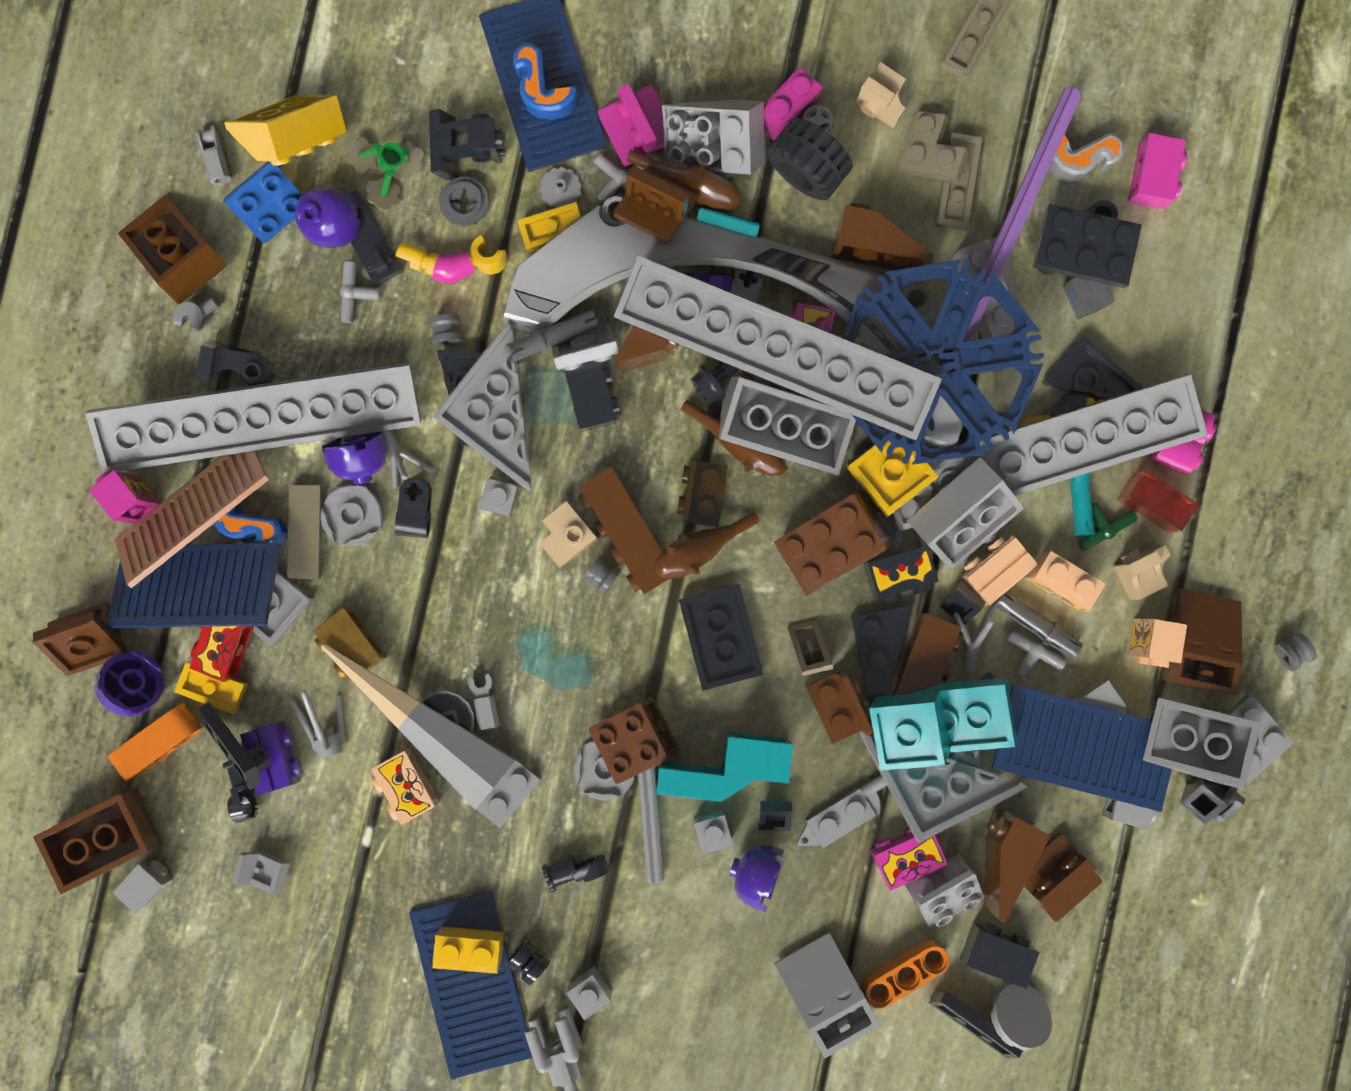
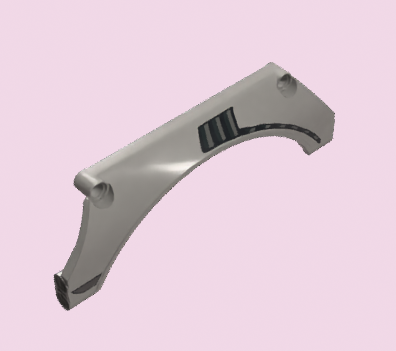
(598, 255)

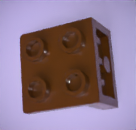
(839, 706)
(634, 740)

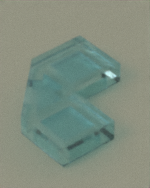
(539, 661)

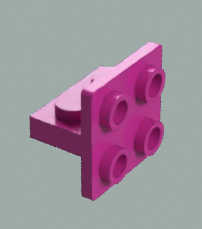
(634, 122)

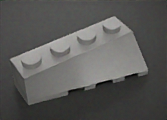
(995, 320)

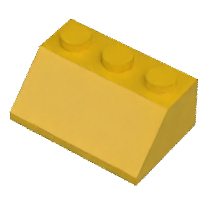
(289, 127)

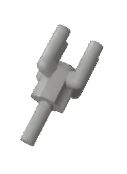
(560, 1056)

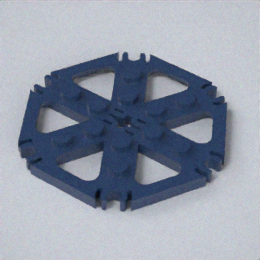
(969, 357)

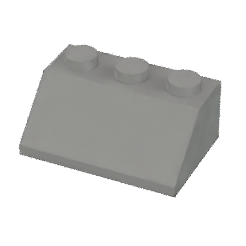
(965, 513)

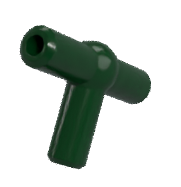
(1106, 529)

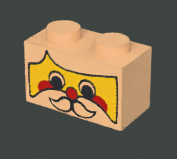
(1065, 581)
(1157, 642)
(404, 786)

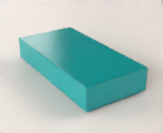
(728, 221)

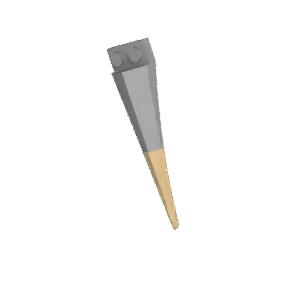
(477, 769)

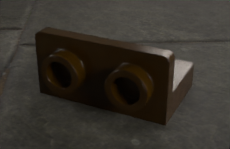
(703, 493)

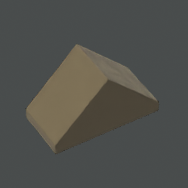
(809, 648)

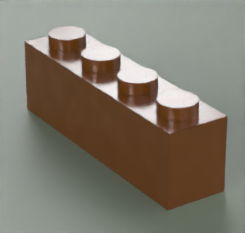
(625, 528)
(927, 655)

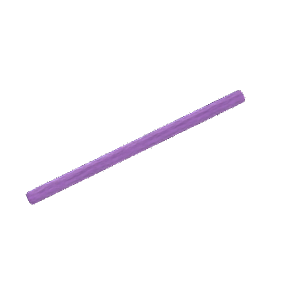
(1025, 197)

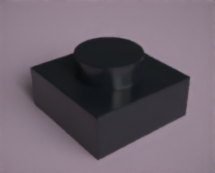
(963, 602)
(775, 815)

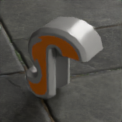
(1075, 165)

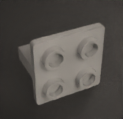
(946, 892)

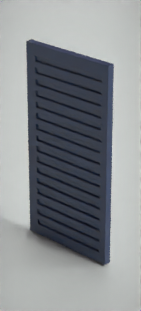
(546, 26)
(200, 589)
(1083, 749)
(474, 1011)

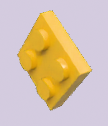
(889, 479)

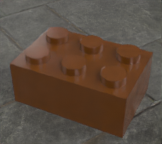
(834, 542)
(97, 840)

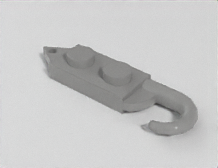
(843, 815)

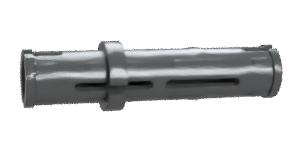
(540, 340)
(1048, 632)

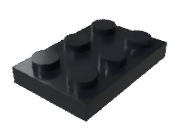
(1087, 246)
(720, 637)

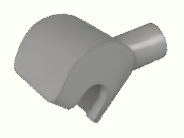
(193, 312)

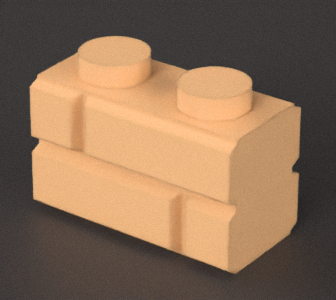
(998, 569)

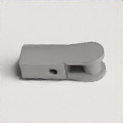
(213, 157)

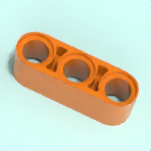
(154, 742)
(898, 988)

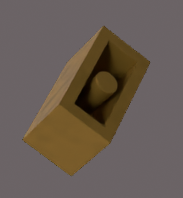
(350, 637)

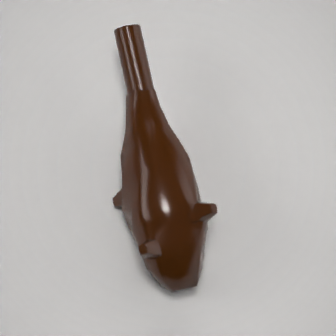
(712, 188)
(750, 458)
(698, 548)

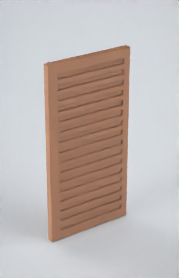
(188, 513)

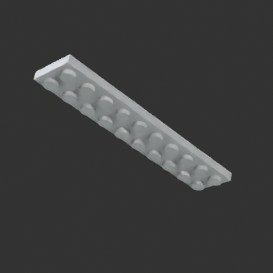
(777, 348)
(254, 417)
(1081, 441)

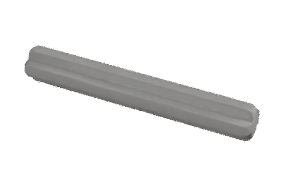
(651, 826)

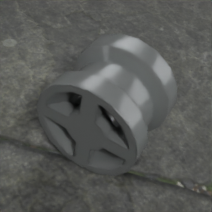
(444, 329)
(602, 575)
(1296, 651)

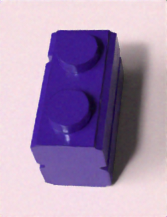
(277, 742)

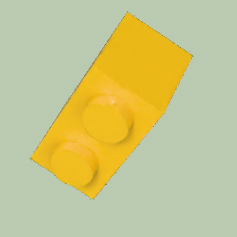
(468, 949)

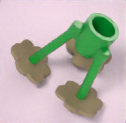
(390, 159)

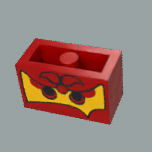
(220, 651)

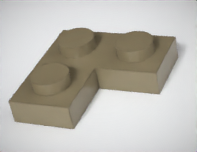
(925, 154)

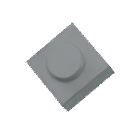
(498, 497)

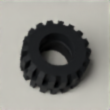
(809, 159)

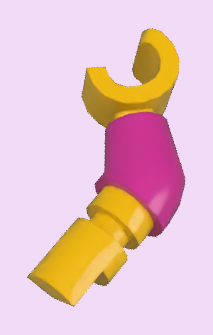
(455, 266)

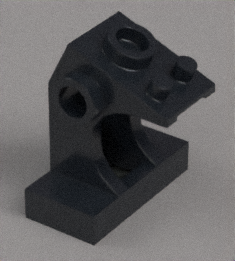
(483, 145)
(217, 357)

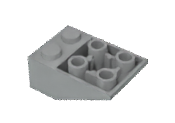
(716, 134)
(827, 995)

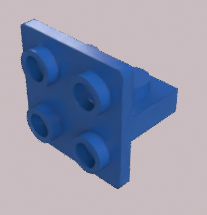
(265, 201)

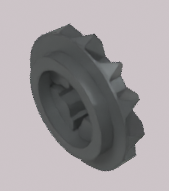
(454, 192)

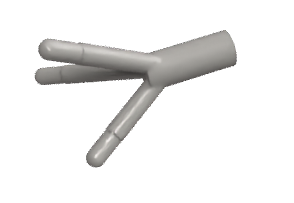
(396, 461)
(973, 646)

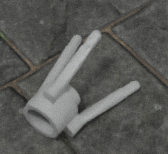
(323, 741)

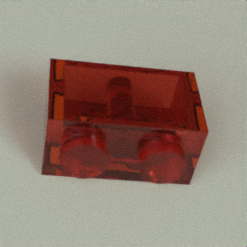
(1157, 502)

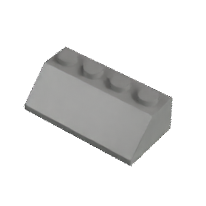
(785, 425)

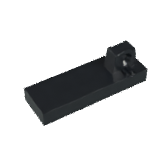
(372, 247)
(246, 763)
(972, 1022)

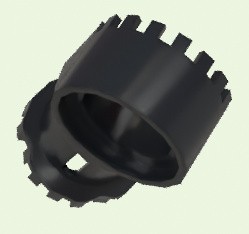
(242, 800)
(569, 870)

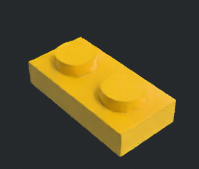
(545, 226)
(205, 689)

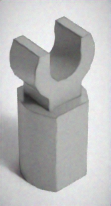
(485, 703)

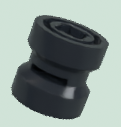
(528, 962)

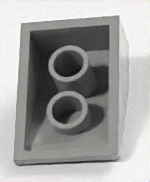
(1202, 743)

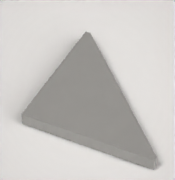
(489, 411)
(942, 795)

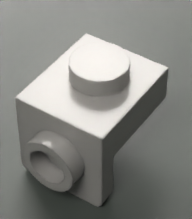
(261, 871)

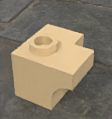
(881, 95)
(568, 535)
(1142, 572)

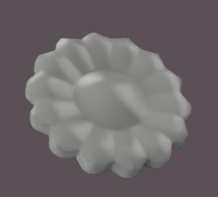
(560, 187)

